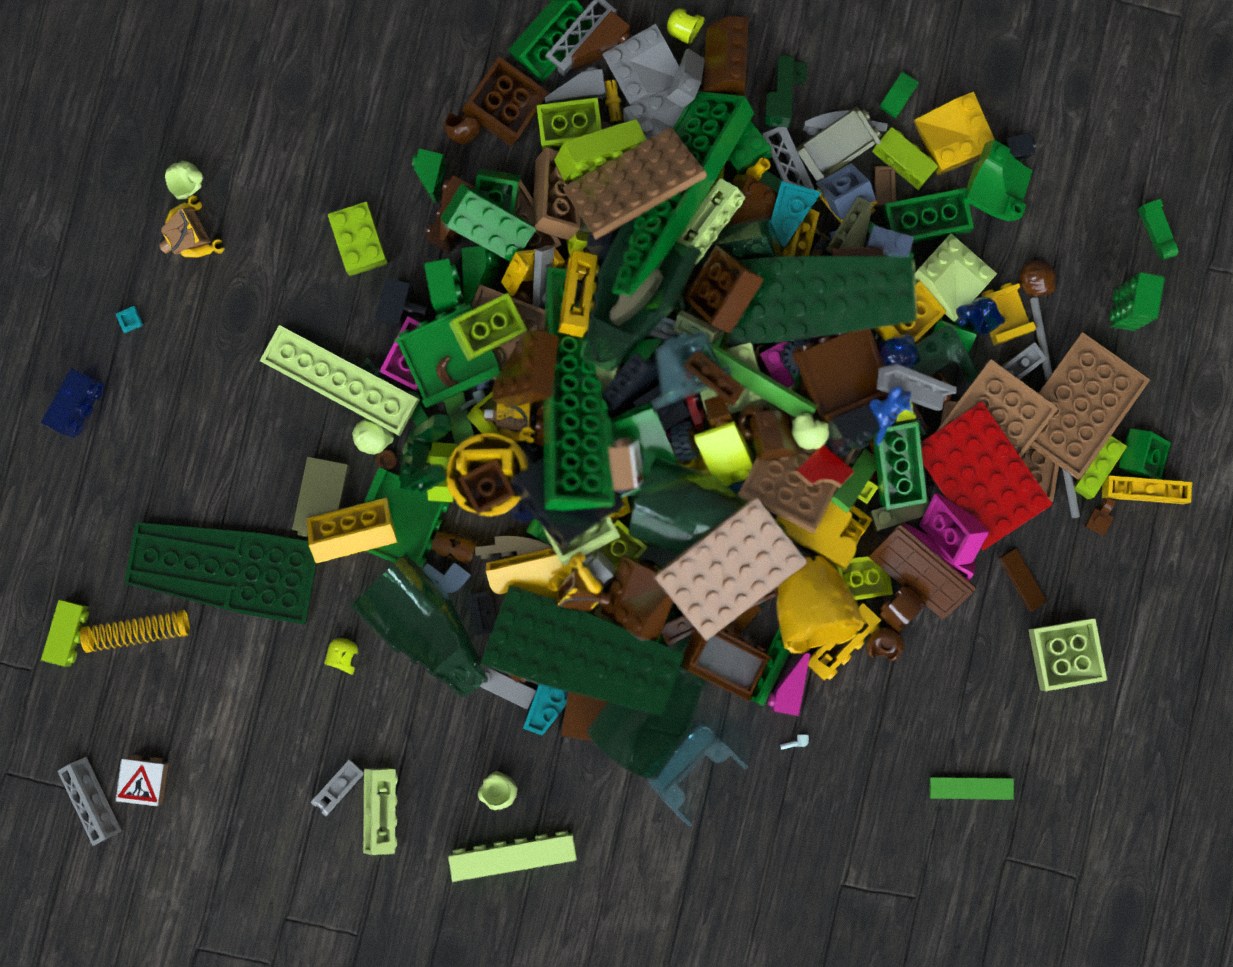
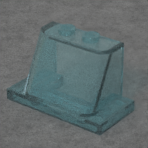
(674, 379)

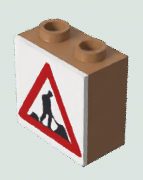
(626, 464)
(142, 780)

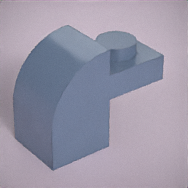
(452, 581)

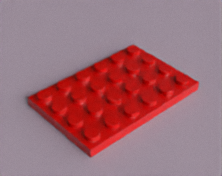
(983, 473)

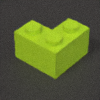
(440, 455)

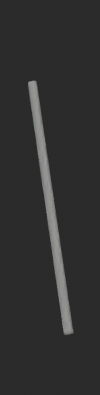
(1047, 373)

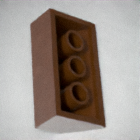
(726, 56)

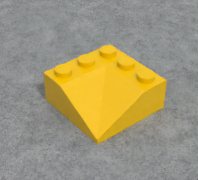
(954, 133)

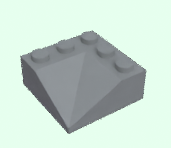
(642, 65)
(654, 114)

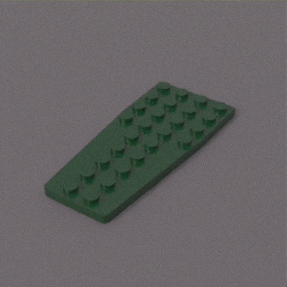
(826, 297)
(225, 569)
(579, 653)

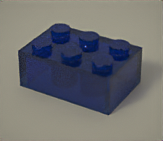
(73, 403)

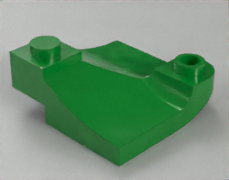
(998, 183)

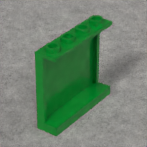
(431, 343)
(643, 425)
(412, 516)

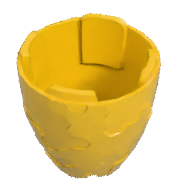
(483, 442)
(816, 607)

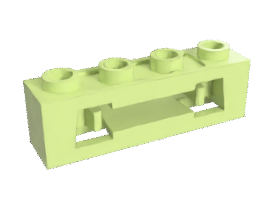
(711, 218)
(379, 811)

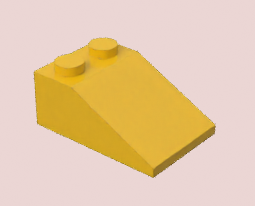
(928, 313)

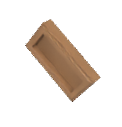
(884, 185)

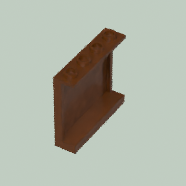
(841, 373)

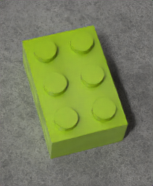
(567, 121)
(357, 238)
(487, 327)

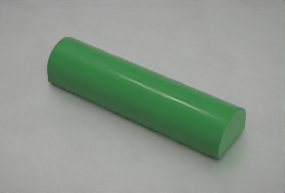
(772, 670)

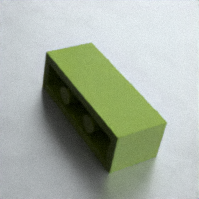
(905, 158)
(1099, 468)
(65, 633)

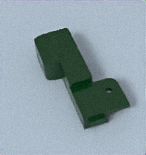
(779, 103)

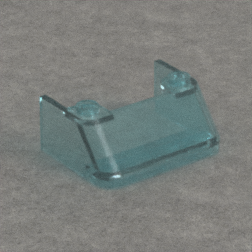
(695, 747)

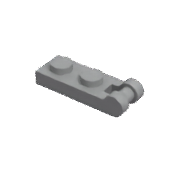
(338, 787)

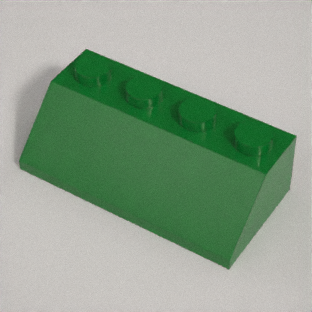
(544, 33)

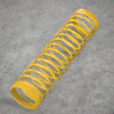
(86, 633)

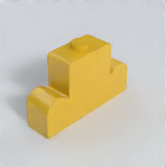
(827, 537)
(528, 572)

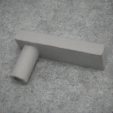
(543, 259)
(507, 688)

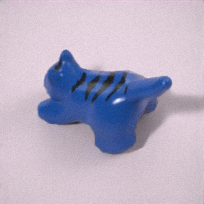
(888, 410)

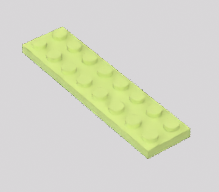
(339, 380)

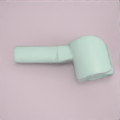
(478, 396)
(802, 740)

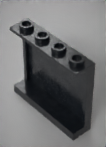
(631, 383)
(560, 524)

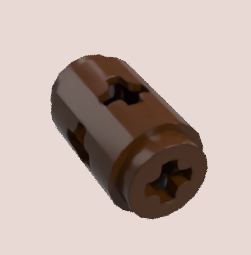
(463, 550)

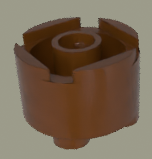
(902, 609)

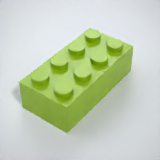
(595, 149)

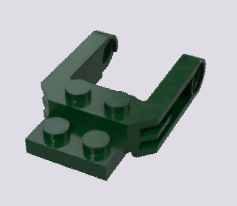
(414, 469)

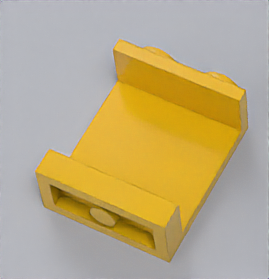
(522, 269)
(1012, 309)
(478, 458)

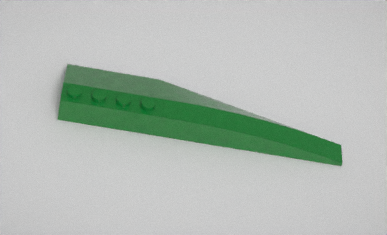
(710, 132)
(574, 419)

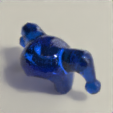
(982, 315)

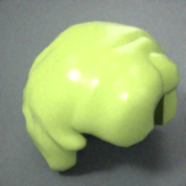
(183, 179)
(809, 434)
(371, 437)
(498, 791)

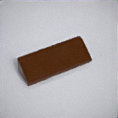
(714, 377)
(1022, 580)

